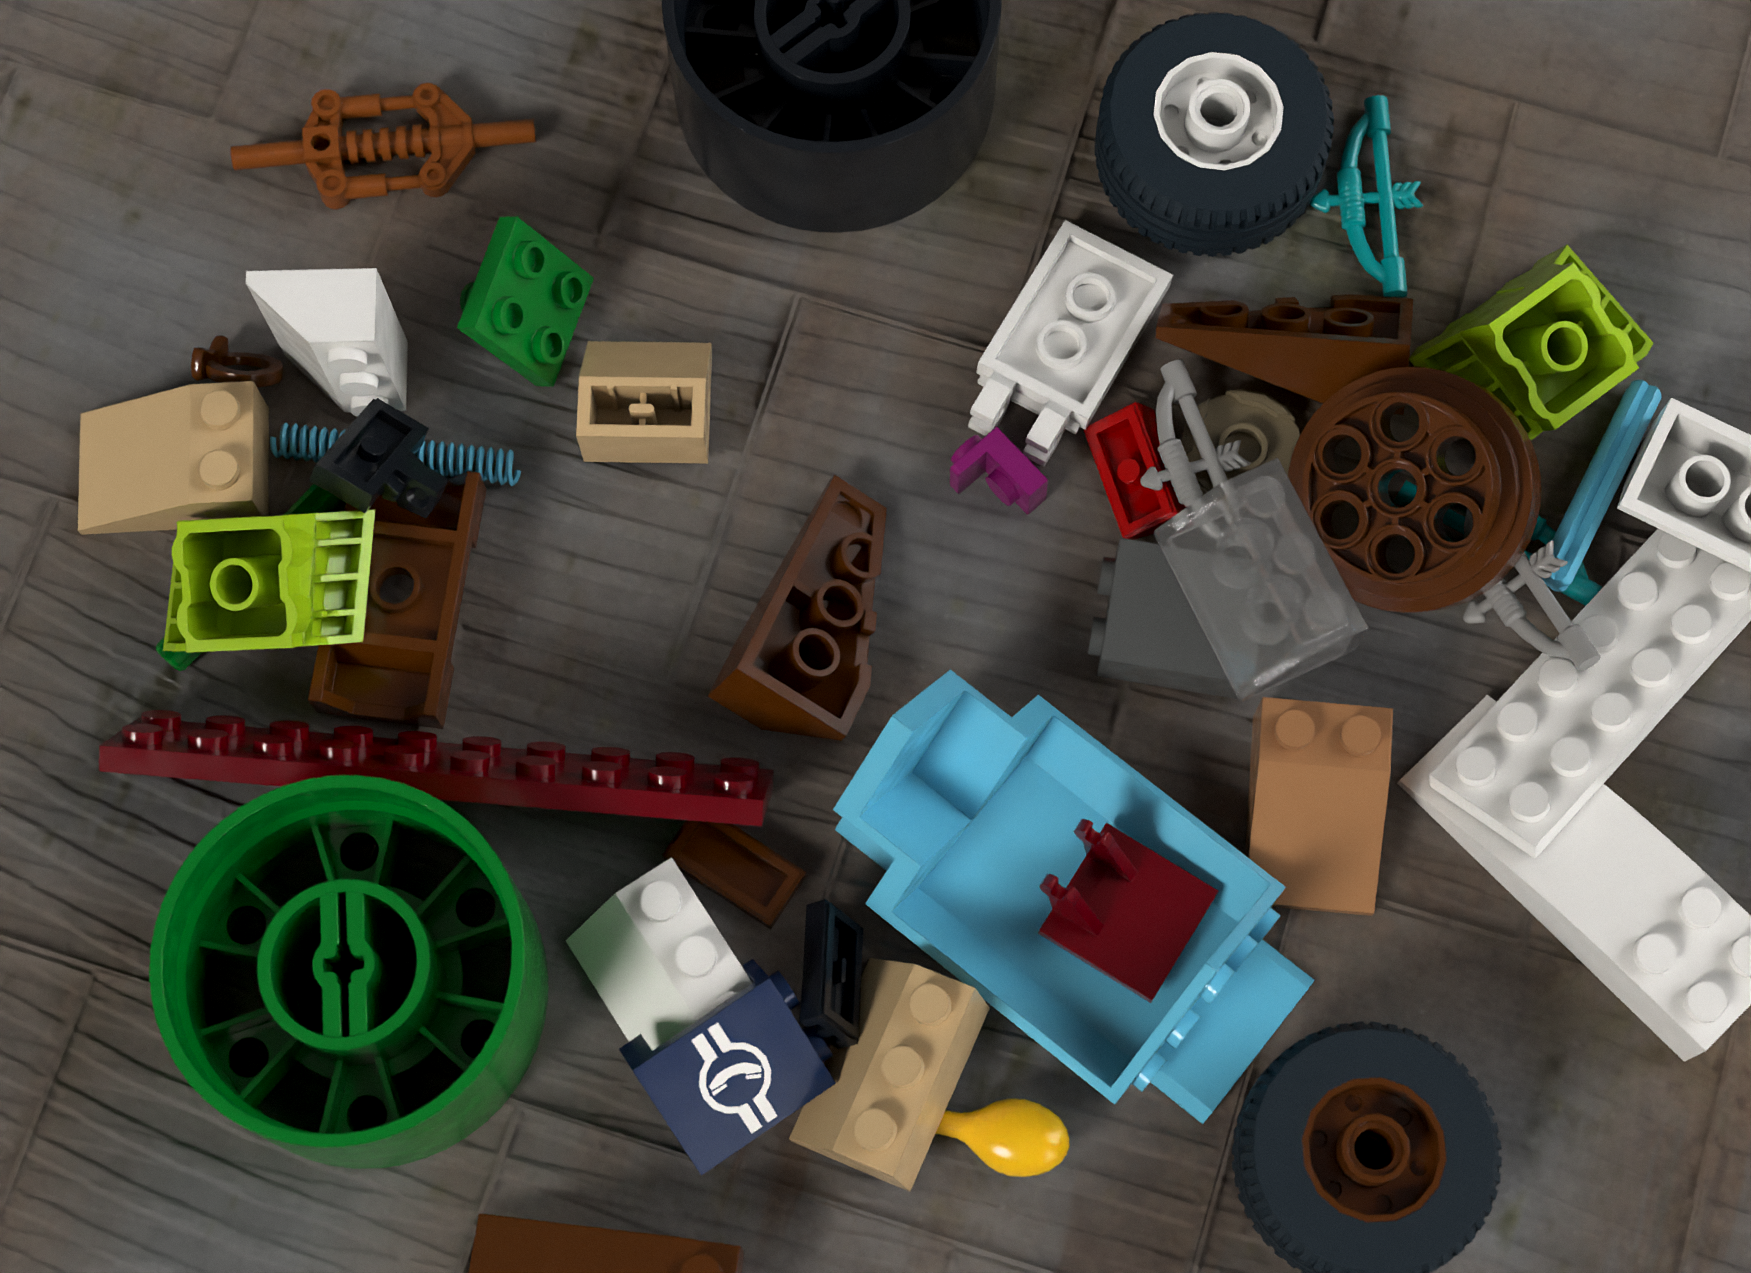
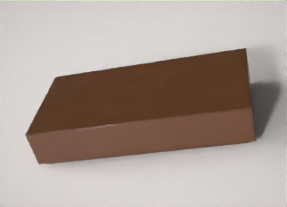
(736, 868)

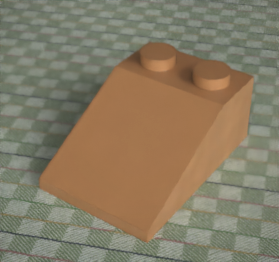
(1319, 801)

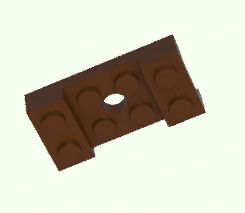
(407, 647)

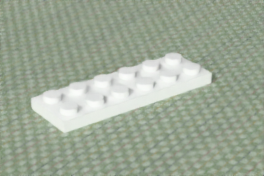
(1569, 729)

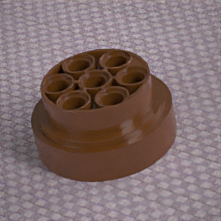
(1498, 489)

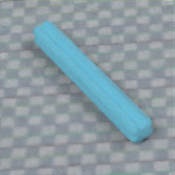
(1602, 480)

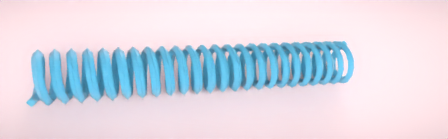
(323, 442)

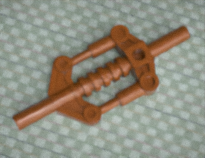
(449, 138)

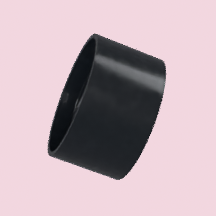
(835, 85)

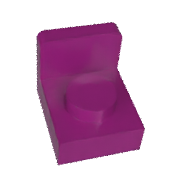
(1009, 471)

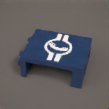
(733, 1070)

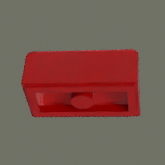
(1123, 451)

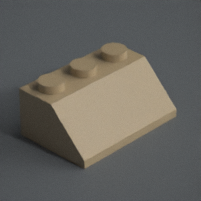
(898, 1076)

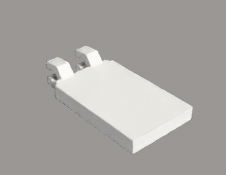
(1067, 337)

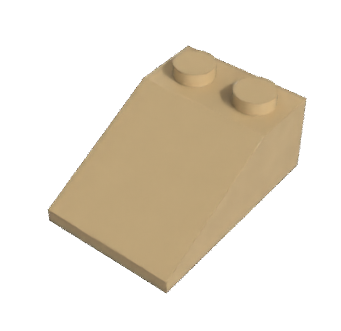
(174, 459)

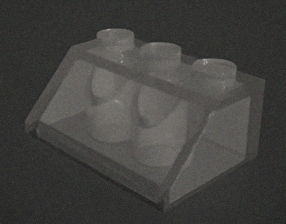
(1261, 581)

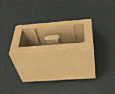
(644, 402)

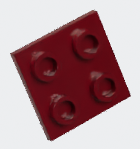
(1125, 910)

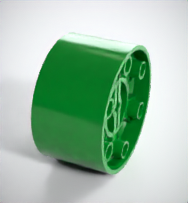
(350, 913)

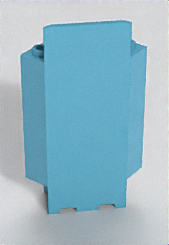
(971, 821)

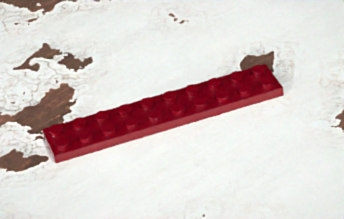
(462, 772)

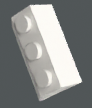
(337, 332)
(1694, 482)
(657, 956)

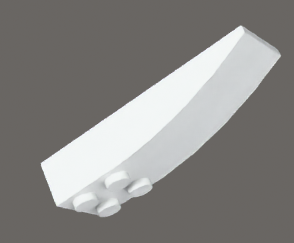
(1620, 904)

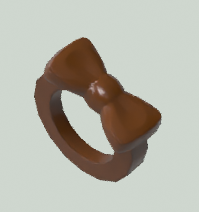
(213, 365)

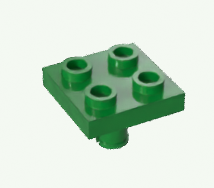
(525, 301)

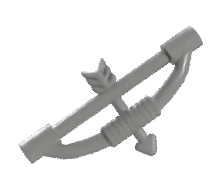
(1180, 390)
(1571, 641)

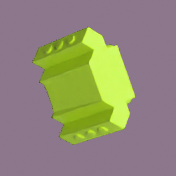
(1542, 343)
(269, 581)

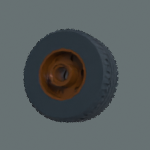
(1415, 1114)

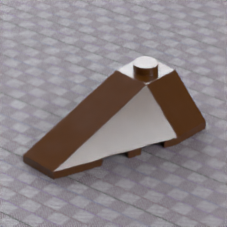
(1296, 345)
(809, 637)
(540, 1246)

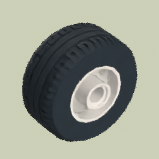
(1213, 133)

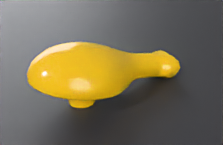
(1011, 1136)

